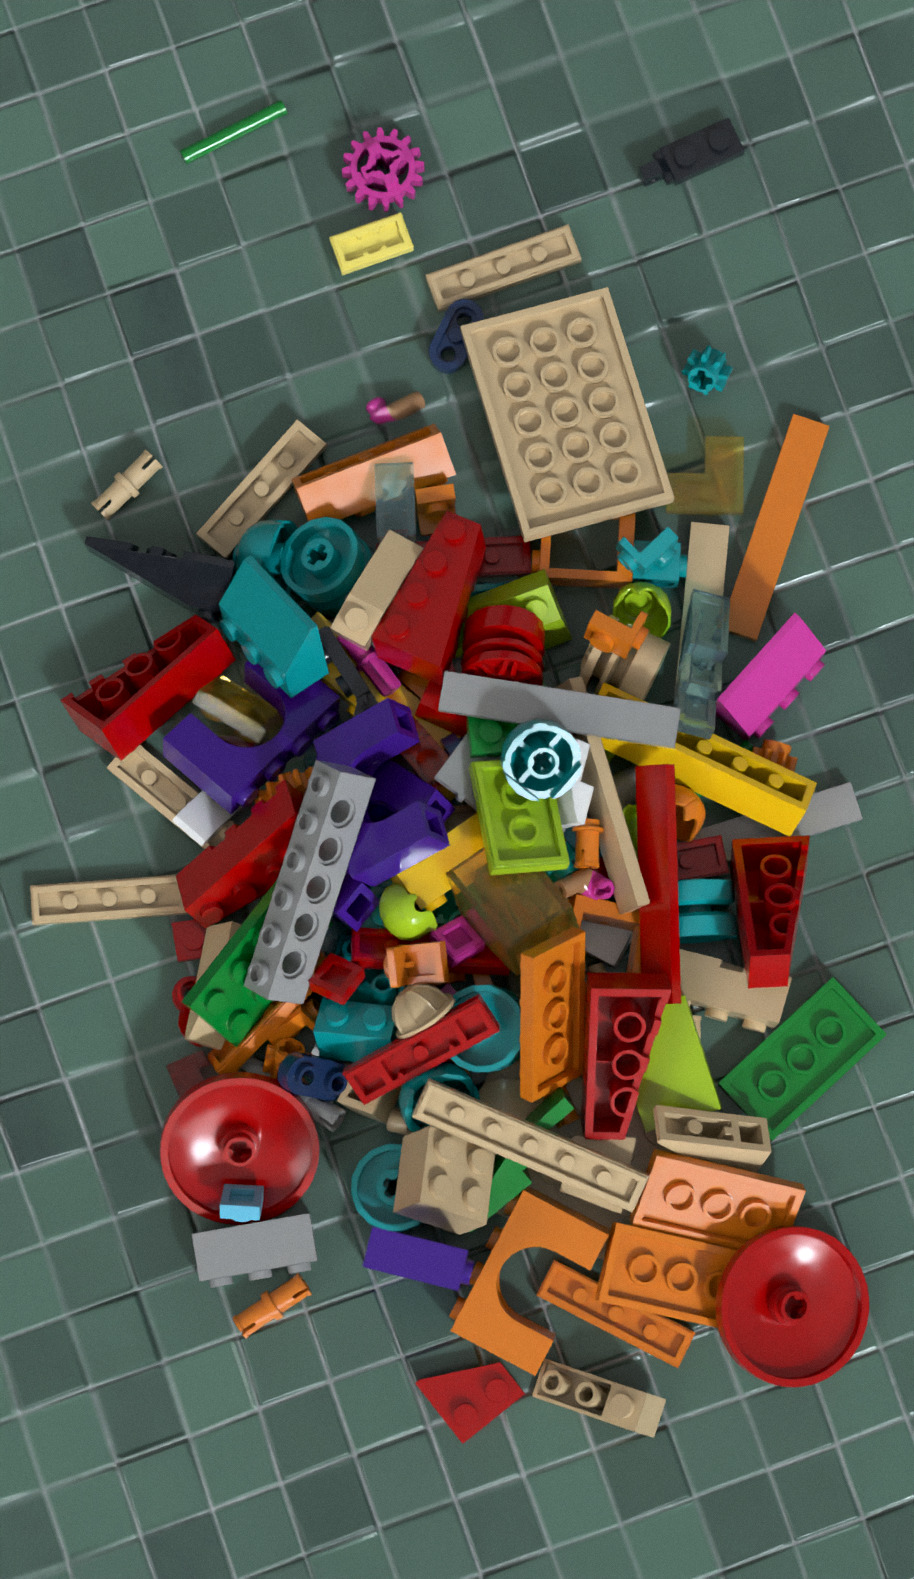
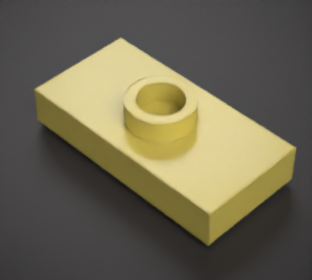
(371, 243)

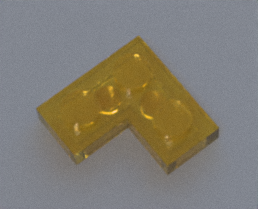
(719, 488)

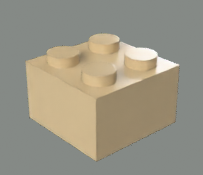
(444, 1181)

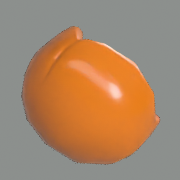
(689, 813)

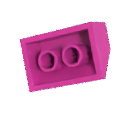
(771, 679)

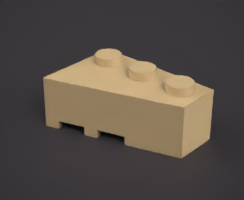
(724, 992)

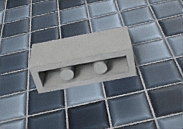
(255, 1249)

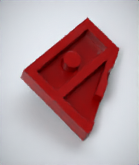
(471, 1397)

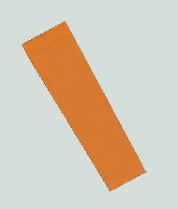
(775, 526)

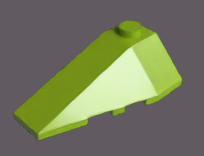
(531, 593)

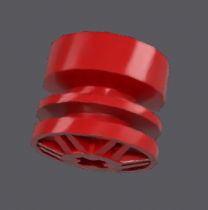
(504, 644)

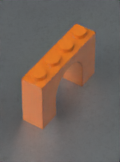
(485, 1314)

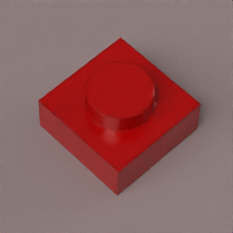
(188, 940)
(337, 978)

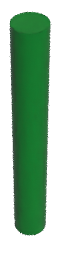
(233, 131)

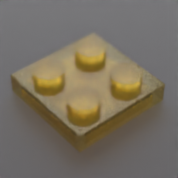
(239, 708)

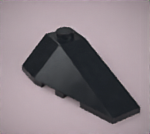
(191, 582)

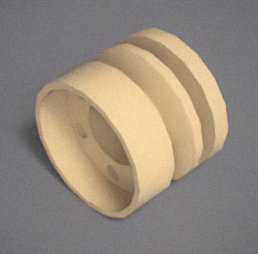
(631, 674)

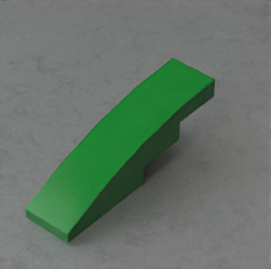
(511, 1177)

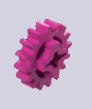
(395, 161)

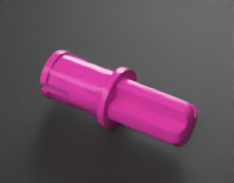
(373, 667)

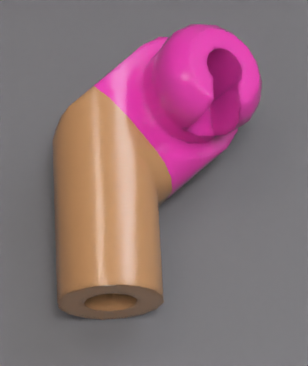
(395, 411)
(586, 883)

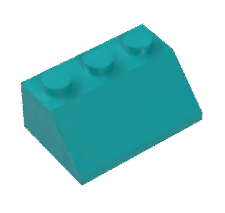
(272, 629)

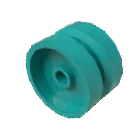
(324, 563)
(696, 901)
(501, 1048)
(370, 1189)

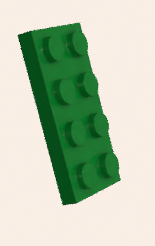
(220, 991)
(802, 1058)

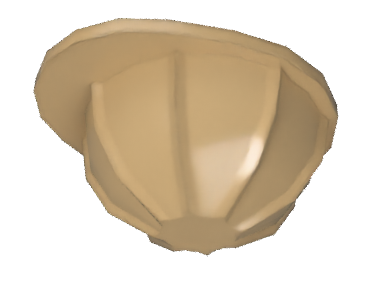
(419, 1008)

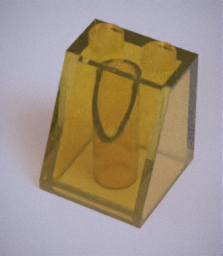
(509, 909)

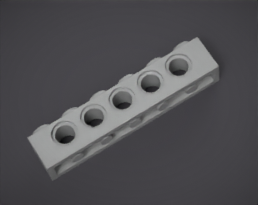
(309, 882)

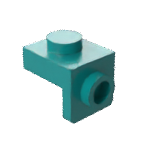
(657, 552)

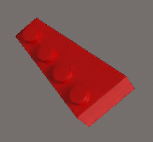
(432, 604)
(150, 687)
(244, 862)
(768, 901)
(619, 1033)

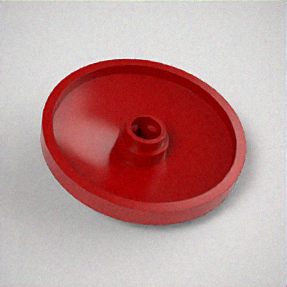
(239, 1133)
(792, 1306)

